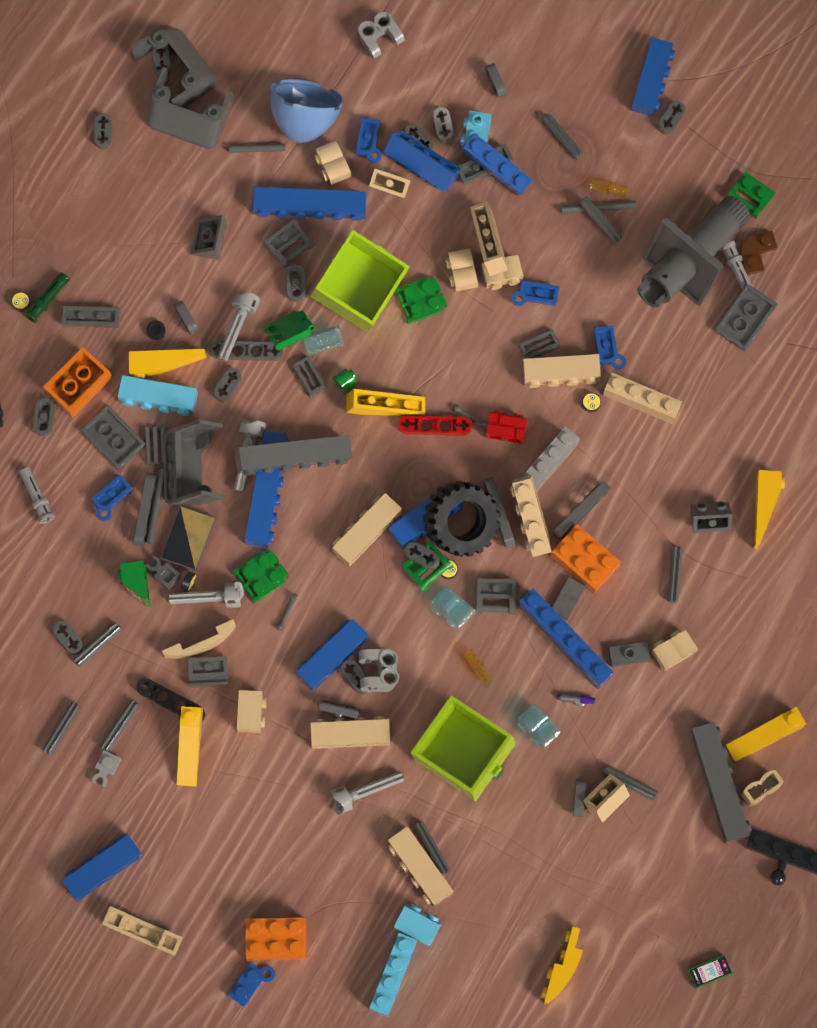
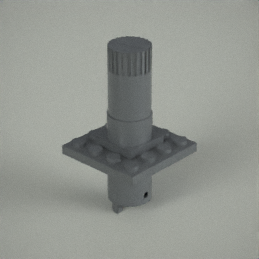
(688, 260)

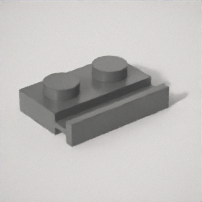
(208, 671)

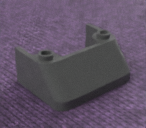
(197, 80)
(183, 123)
(184, 464)

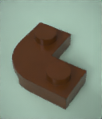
(753, 247)

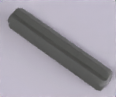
(562, 136)
(600, 219)
(675, 572)
(97, 644)
(119, 725)
(61, 728)
(631, 783)
(431, 847)

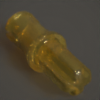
(609, 188)
(477, 667)

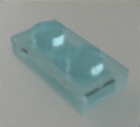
(323, 340)

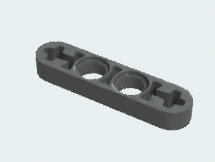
(246, 354)
(145, 509)
(582, 510)
(504, 529)

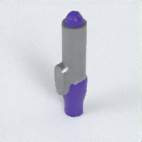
(576, 699)

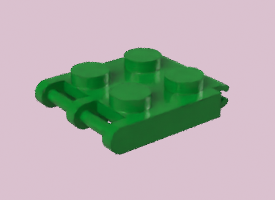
(421, 299)
(289, 329)
(262, 575)

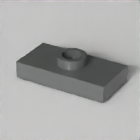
(629, 654)
(339, 710)

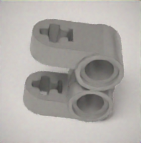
(377, 30)
(376, 657)

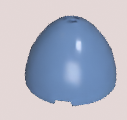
(303, 108)

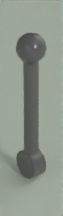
(483, 426)
(280, 626)

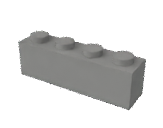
(552, 457)

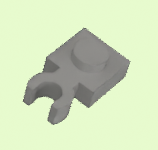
(107, 766)

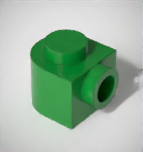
(345, 380)

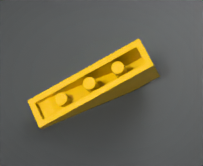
(153, 363)
(382, 403)
(767, 492)
(766, 734)
(189, 745)

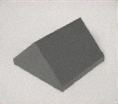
(209, 237)

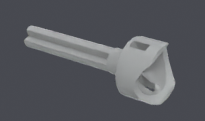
(244, 306)
(251, 431)
(229, 595)
(344, 798)

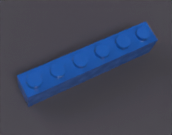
(309, 203)
(265, 499)
(565, 638)

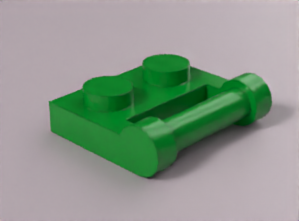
(754, 191)
(417, 571)

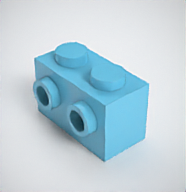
(476, 123)
(418, 924)

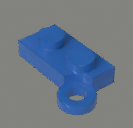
(368, 139)
(536, 293)
(607, 347)
(110, 496)
(249, 982)

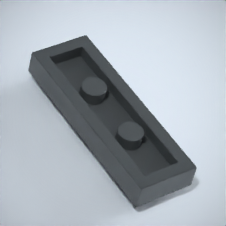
(472, 171)
(91, 316)

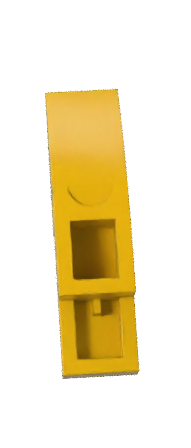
(561, 974)

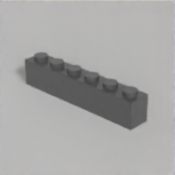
(293, 454)
(720, 782)

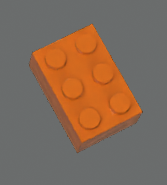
(77, 382)
(585, 559)
(276, 939)

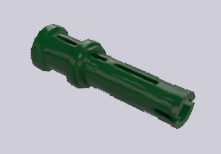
(41, 304)

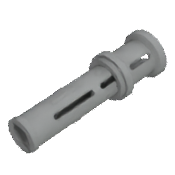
(734, 261)
(39, 503)

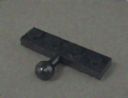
(784, 852)

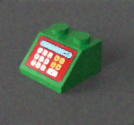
(135, 580)

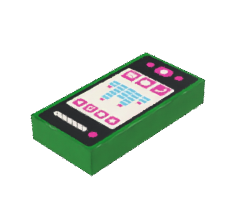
(709, 971)

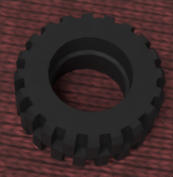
(484, 526)

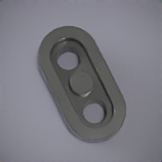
(296, 284)
(44, 418)

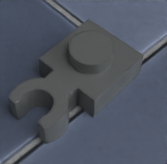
(165, 574)

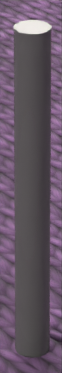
(602, 207)
(155, 507)

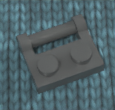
(286, 238)
(496, 589)

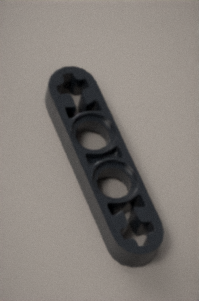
(172, 697)

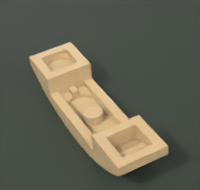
(177, 652)
(142, 931)

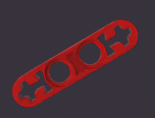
(435, 422)

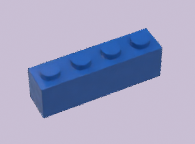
(652, 77)
(422, 160)
(496, 164)
(411, 526)
(332, 654)
(102, 867)

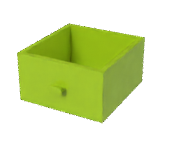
(360, 281)
(463, 748)

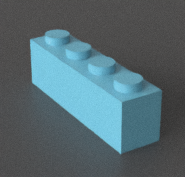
(157, 395)
(393, 974)

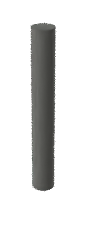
(256, 148)

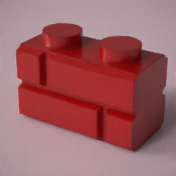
(506, 427)

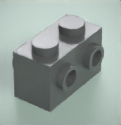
(711, 517)

